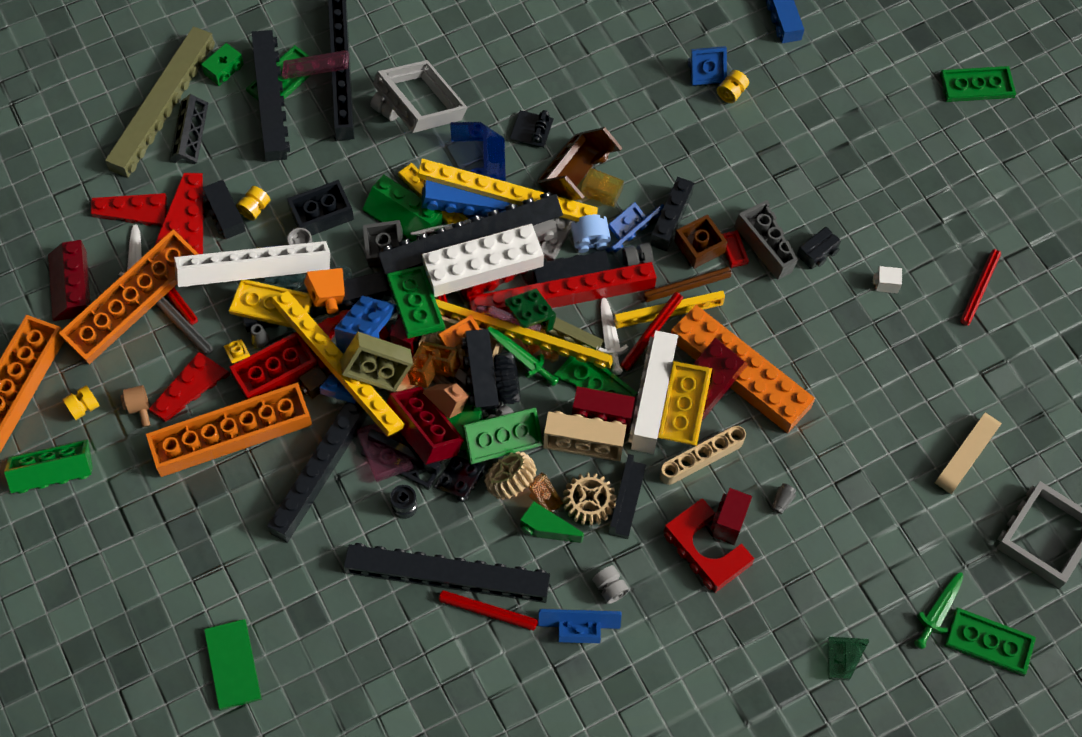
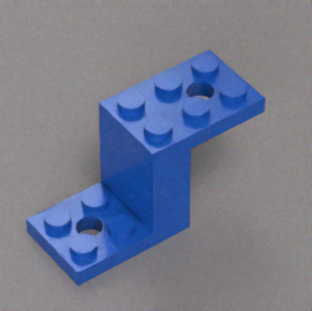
(366, 317)

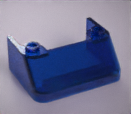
(492, 147)

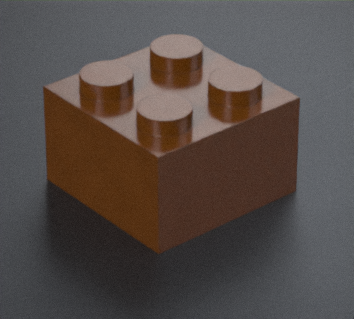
(700, 241)

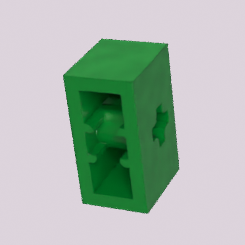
(222, 64)

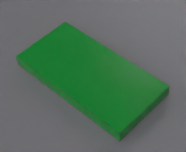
(289, 84)
(977, 84)
(415, 302)
(502, 435)
(990, 641)
(232, 664)

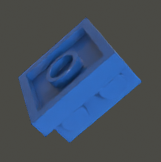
(708, 65)

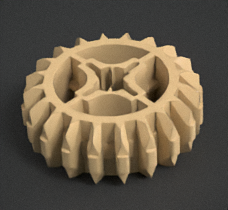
(510, 475)
(599, 488)

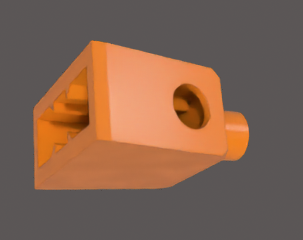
(326, 288)

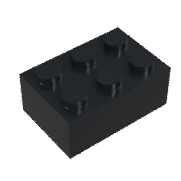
(321, 208)

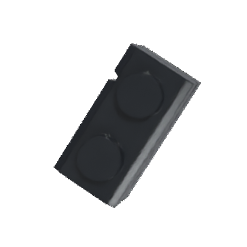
(819, 248)

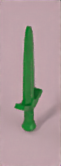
(528, 360)
(938, 612)

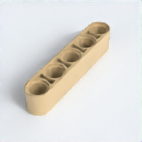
(707, 447)
(968, 453)

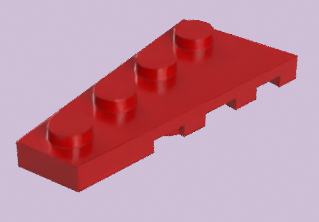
(133, 208)
(188, 386)

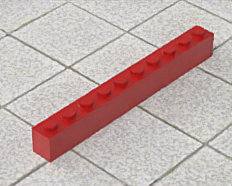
(578, 288)

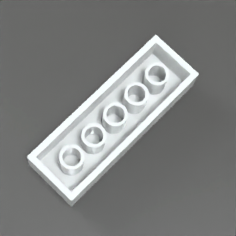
(483, 260)
(652, 392)

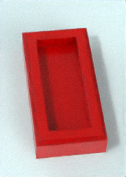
(735, 250)

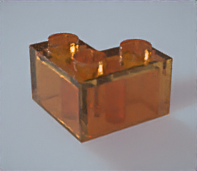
(433, 360)

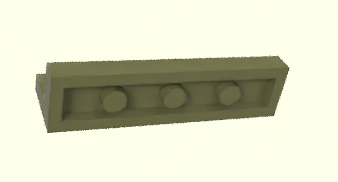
(575, 335)

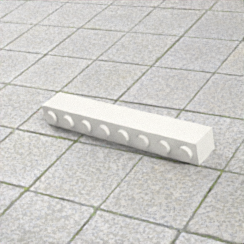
(251, 263)

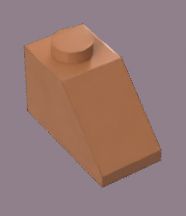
(447, 398)

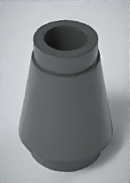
(259, 337)
(784, 496)

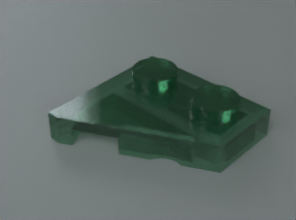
(844, 656)

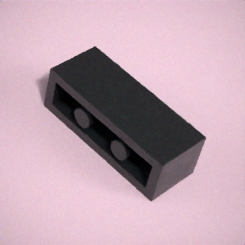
(223, 209)

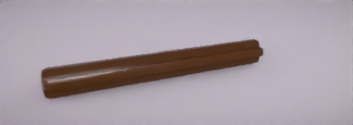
(687, 284)

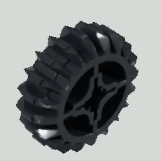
(507, 378)

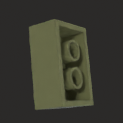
(376, 361)

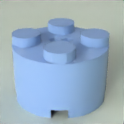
(590, 233)

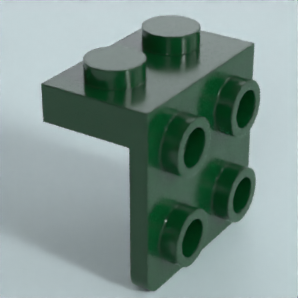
(530, 309)

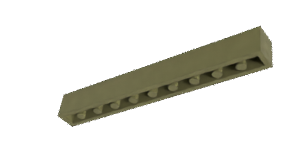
(160, 102)

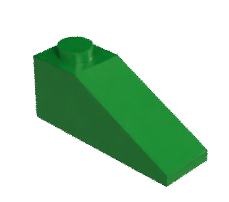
(546, 525)

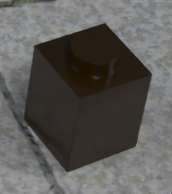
(312, 381)

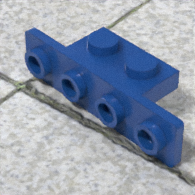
(629, 222)
(579, 625)

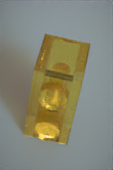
(602, 187)

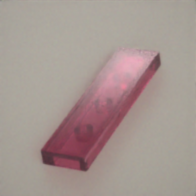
(315, 64)

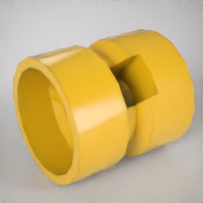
(732, 86)
(253, 202)
(81, 402)

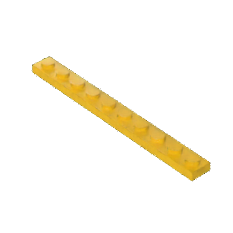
(495, 188)
(528, 336)
(331, 356)

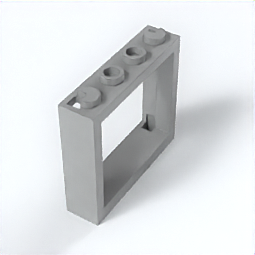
(385, 84)
(1027, 559)

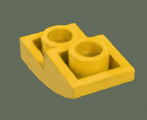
(236, 351)

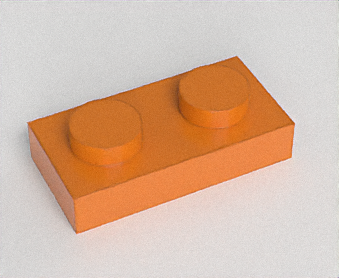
(452, 336)

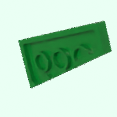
(592, 377)

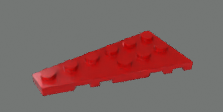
(186, 212)

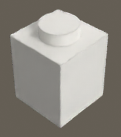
(888, 279)

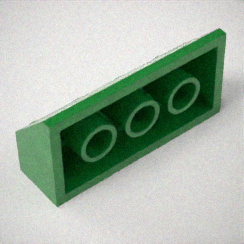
(394, 202)
(48, 466)

